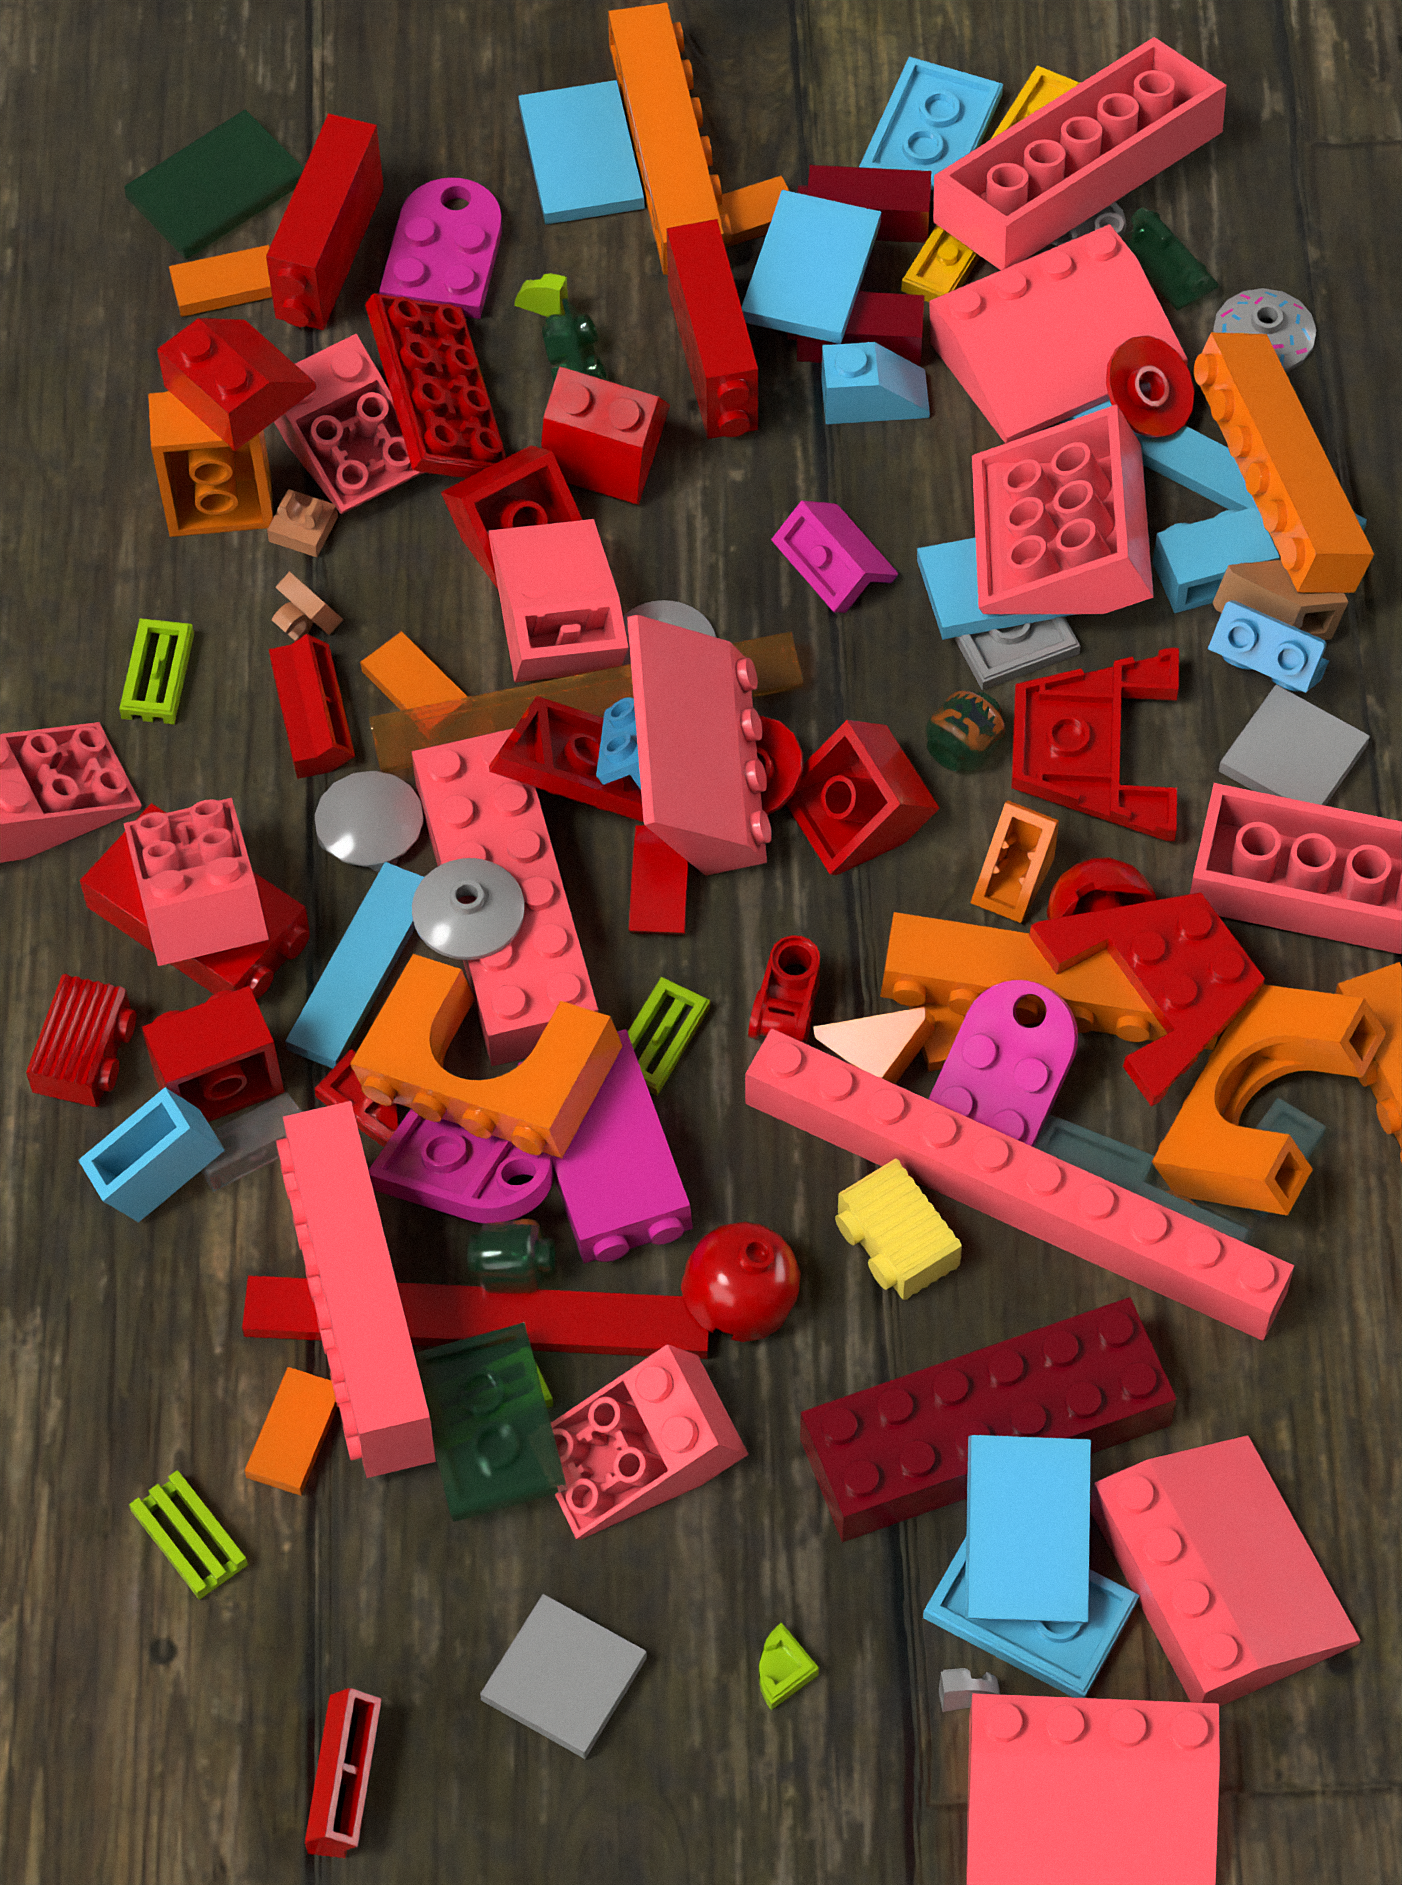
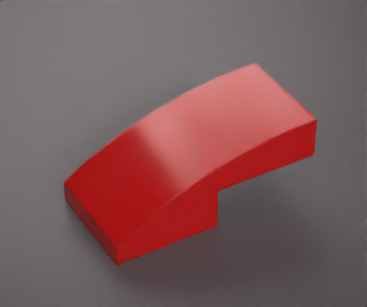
(657, 886)

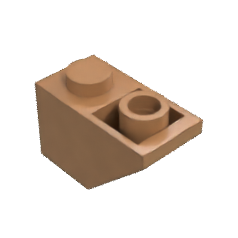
(1271, 591)

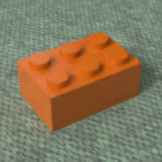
(202, 478)

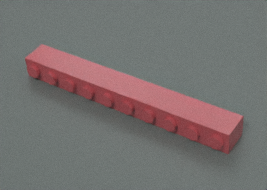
(1019, 1184)

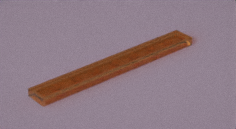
(593, 692)

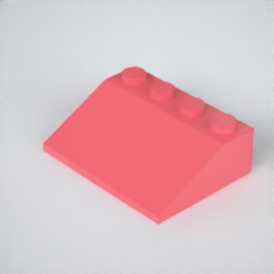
(1041, 332)
(1063, 520)
(698, 745)
(1220, 1569)
(1091, 1791)

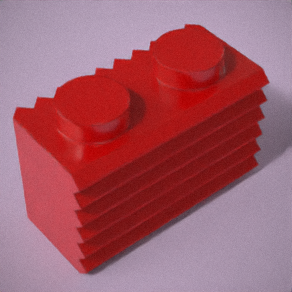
(81, 1040)

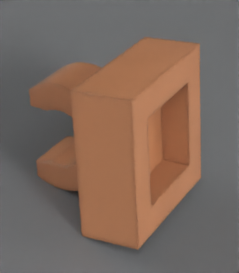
(302, 523)
(304, 609)

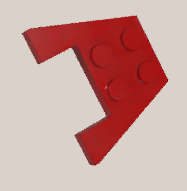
(1071, 741)
(1177, 962)

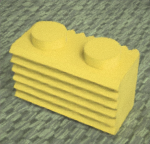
(898, 1230)

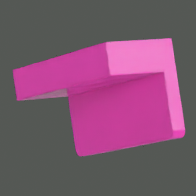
(831, 553)

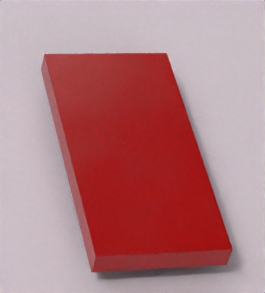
(435, 385)

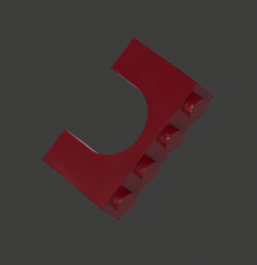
(904, 205)

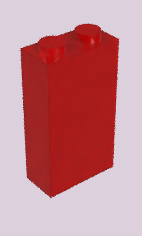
(325, 222)
(712, 329)
(114, 894)

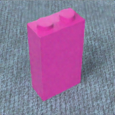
(620, 1170)

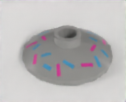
(1291, 325)

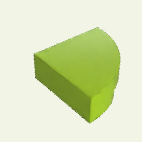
(543, 295)
(783, 1667)

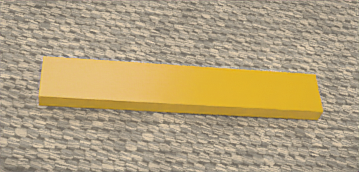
(945, 260)

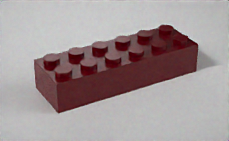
(906, 1440)

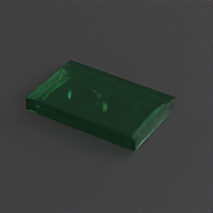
(214, 184)
(490, 1422)

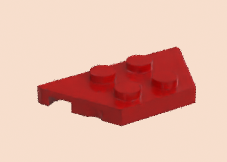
(559, 753)

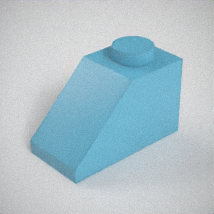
(871, 385)

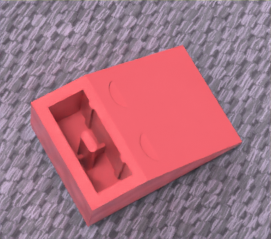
(347, 427)
(557, 600)
(58, 788)
(195, 881)
(643, 1441)

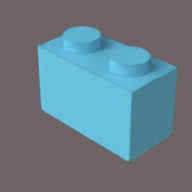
(1196, 555)
(151, 1155)

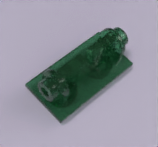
(1167, 260)
(572, 339)

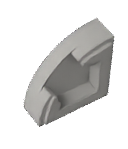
(957, 1688)

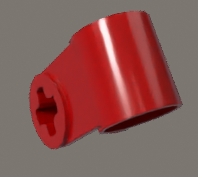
(785, 999)

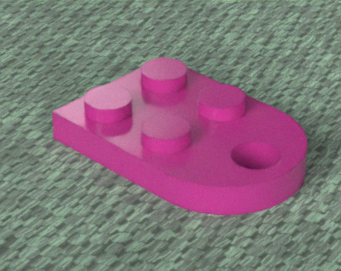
(442, 251)
(1005, 1070)
(459, 1172)

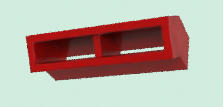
(311, 706)
(333, 1771)

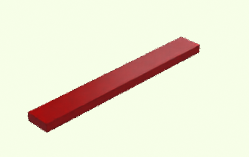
(453, 1312)

